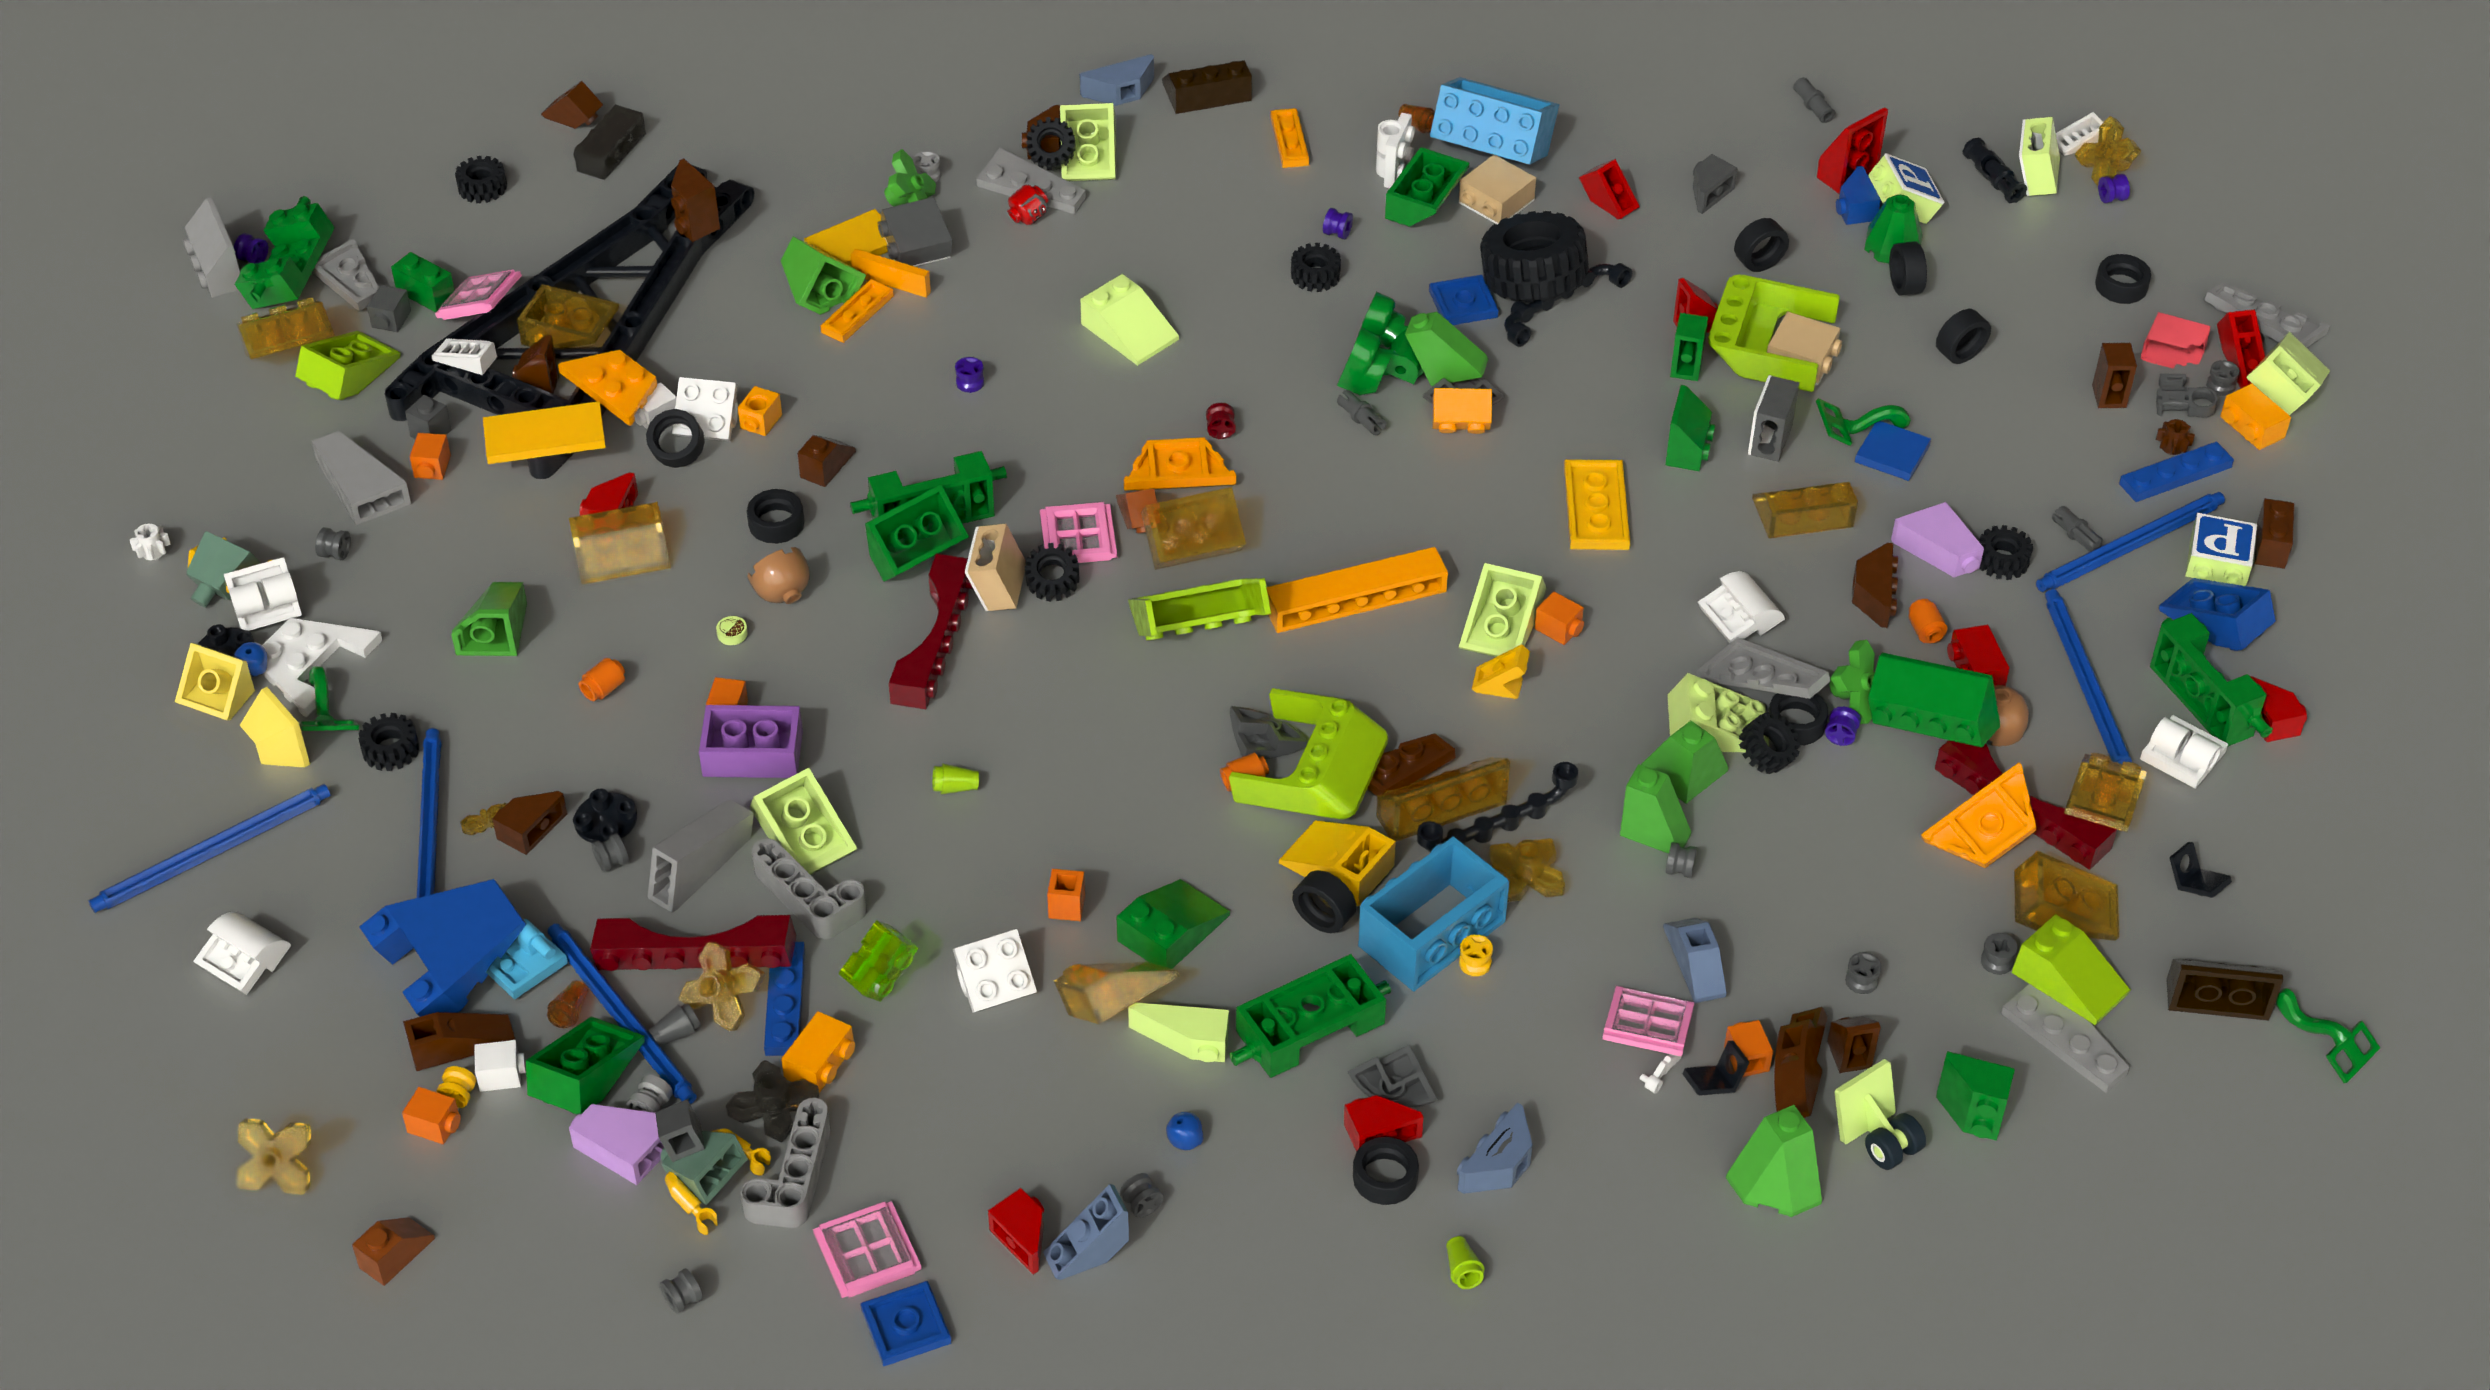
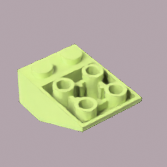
(2289, 374)
(1713, 709)

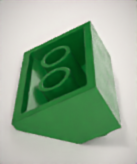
(1423, 186)
(913, 532)

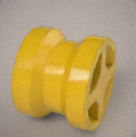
(1481, 951)
(457, 1084)

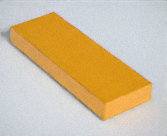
(1289, 138)
(892, 273)
(856, 311)

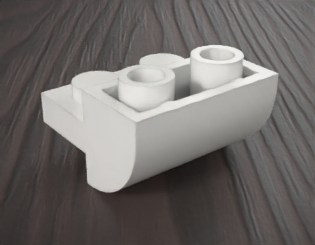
(1740, 607)
(240, 951)

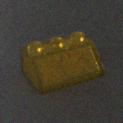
(284, 328)
(1807, 509)
(619, 543)

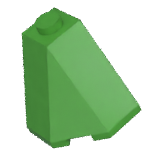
(817, 277)
(1444, 349)
(493, 622)
(1690, 760)
(1653, 811)
(1779, 1165)

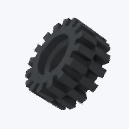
(1051, 128)
(481, 179)
(1315, 256)
(2008, 541)
(1048, 557)
(385, 729)
(1760, 752)

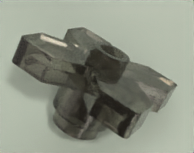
(772, 1100)

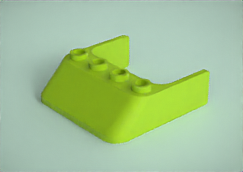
(1748, 321)
(1199, 605)
(1333, 766)

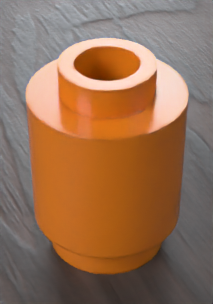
(1927, 621)
(602, 679)
(1247, 764)

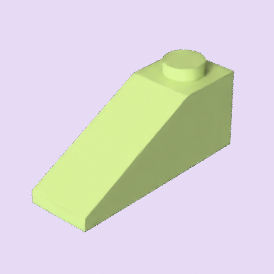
(1187, 1030)

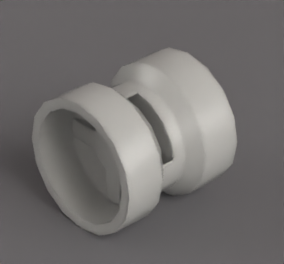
(651, 1094)

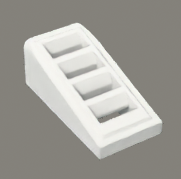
(2083, 126)
(472, 356)

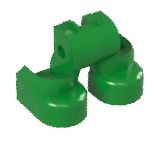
(1369, 361)

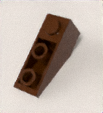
(453, 1036)

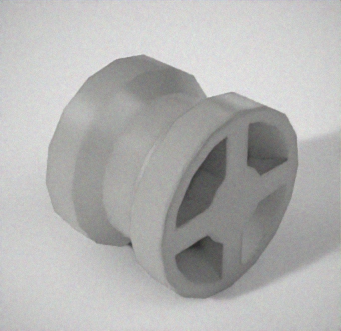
(928, 163)

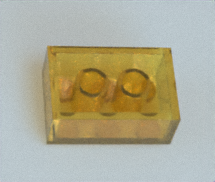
(1193, 528)

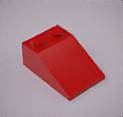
(1854, 147)

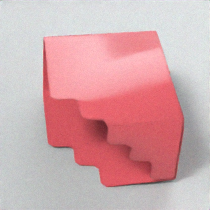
(2175, 341)

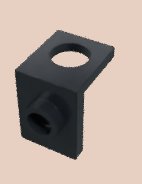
(2195, 879)
(1719, 1078)

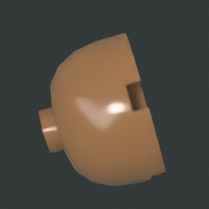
(781, 576)
(2012, 716)

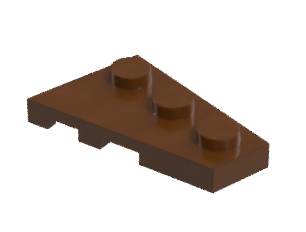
(1410, 763)

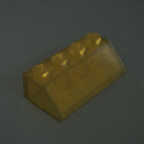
(1444, 797)

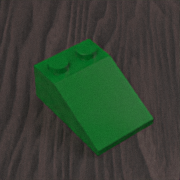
(1168, 923)
(581, 1065)

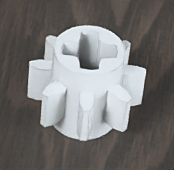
(150, 541)

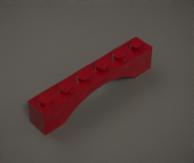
(917, 673)
(2076, 837)
(628, 946)

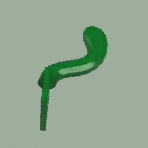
(1846, 427)
(323, 719)
(2341, 1035)

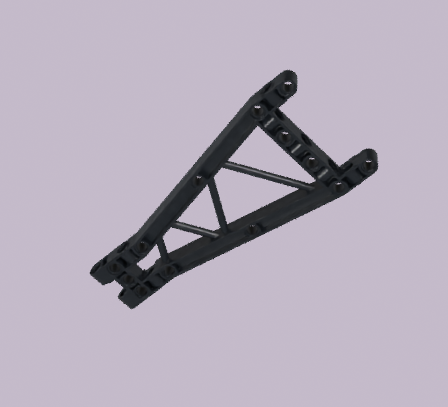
(575, 273)

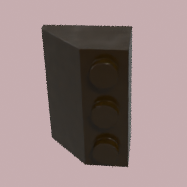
(1209, 86)
(2222, 989)

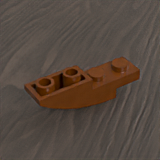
(1796, 1063)

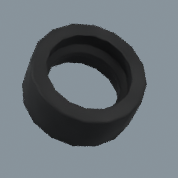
(1752, 236)
(2123, 265)
(1908, 268)
(1967, 324)
(665, 420)
(775, 531)
(1816, 706)
(1333, 892)
(1390, 1149)

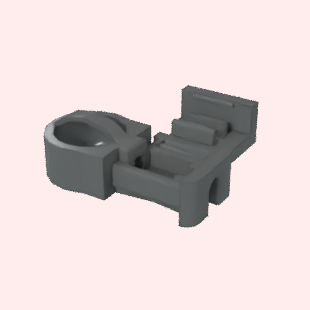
(2176, 397)

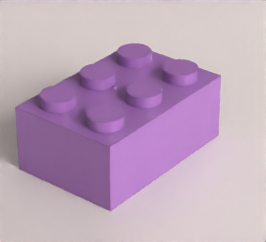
(751, 741)

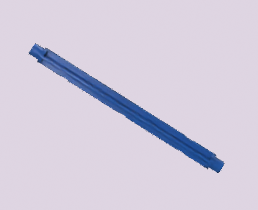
(2129, 542)
(2087, 678)
(429, 813)
(209, 848)
(620, 1012)

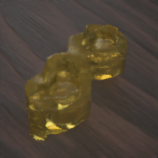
(476, 824)

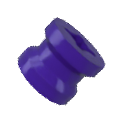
(2113, 188)
(1337, 223)
(250, 249)
(969, 374)
(1842, 726)

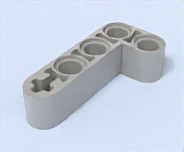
(819, 910)
(802, 1159)

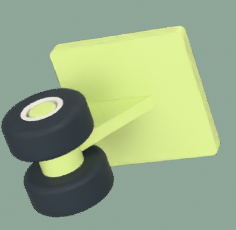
(1865, 1106)

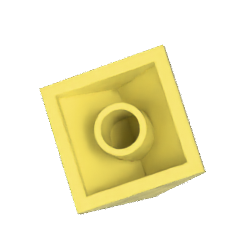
(214, 682)

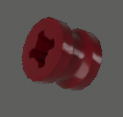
(1220, 420)

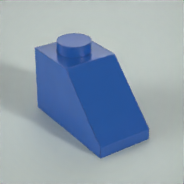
(1858, 198)

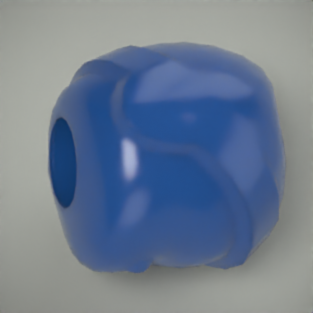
(255, 656)
(1184, 1131)

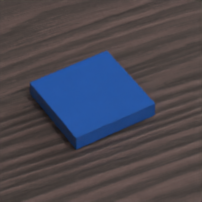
(1464, 300)
(1893, 450)
(905, 1323)

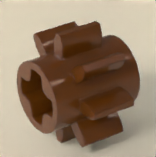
(2175, 437)

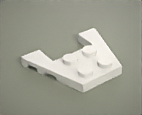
(307, 644)

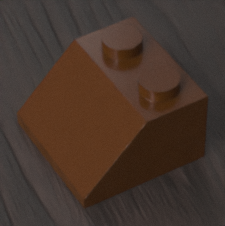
(693, 202)

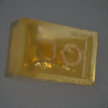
(566, 315)
(2106, 791)
(2054, 887)
(1104, 990)

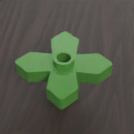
(906, 183)
(1855, 680)

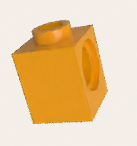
(760, 411)

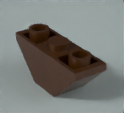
(1875, 585)

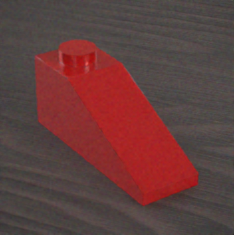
(2241, 342)

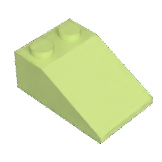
(1094, 140)
(1127, 320)
(1502, 610)
(803, 821)

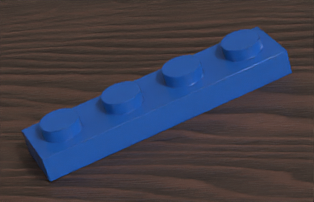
(2176, 471)
(784, 1004)

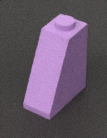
(1939, 539)
(618, 1139)

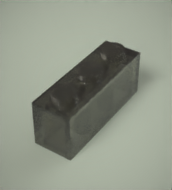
(609, 142)

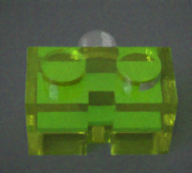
(879, 961)

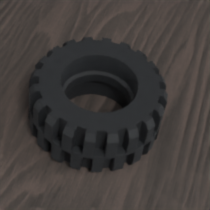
(1534, 256)

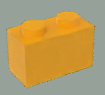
(1462, 410)
(2255, 416)
(819, 1051)

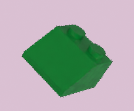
(1689, 432)
(1975, 1093)

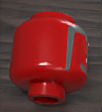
(1027, 204)

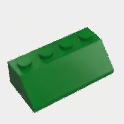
(1934, 700)

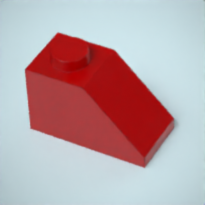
(1609, 189)
(1693, 301)
(611, 495)
(2281, 712)
(1381, 1118)
(1019, 1227)

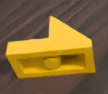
(1502, 674)

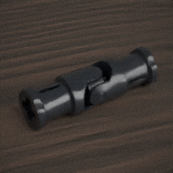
(1994, 170)

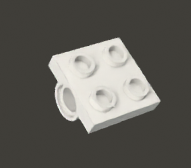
(1394, 147)
(712, 406)
(263, 594)
(2183, 750)
(994, 971)

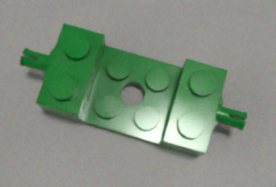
(298, 242)
(968, 489)
(2223, 708)
(1278, 1025)

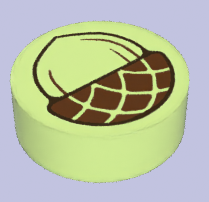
(731, 630)

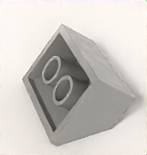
(211, 250)

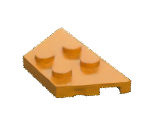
(613, 381)
(1178, 465)
(1987, 822)

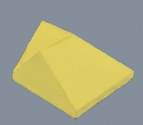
(275, 732)

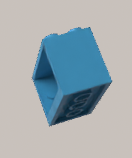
(1494, 120)
(1437, 946)

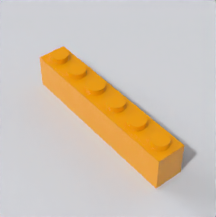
(1357, 589)

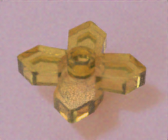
(2110, 153)
(1528, 867)
(721, 986)
(274, 1156)

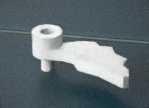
(1653, 1082)

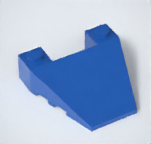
(455, 937)

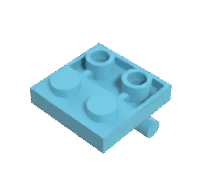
(526, 962)

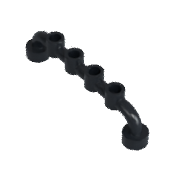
(1520, 333)
(1563, 777)

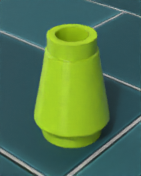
(954, 779)
(1464, 1265)

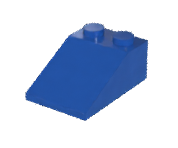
(2229, 611)

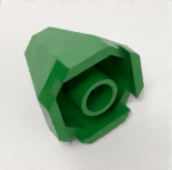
(1893, 224)

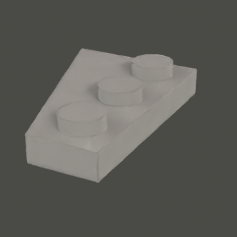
(347, 274)

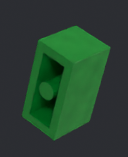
(423, 280)
(1689, 347)

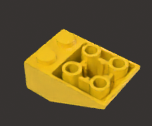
(1347, 851)

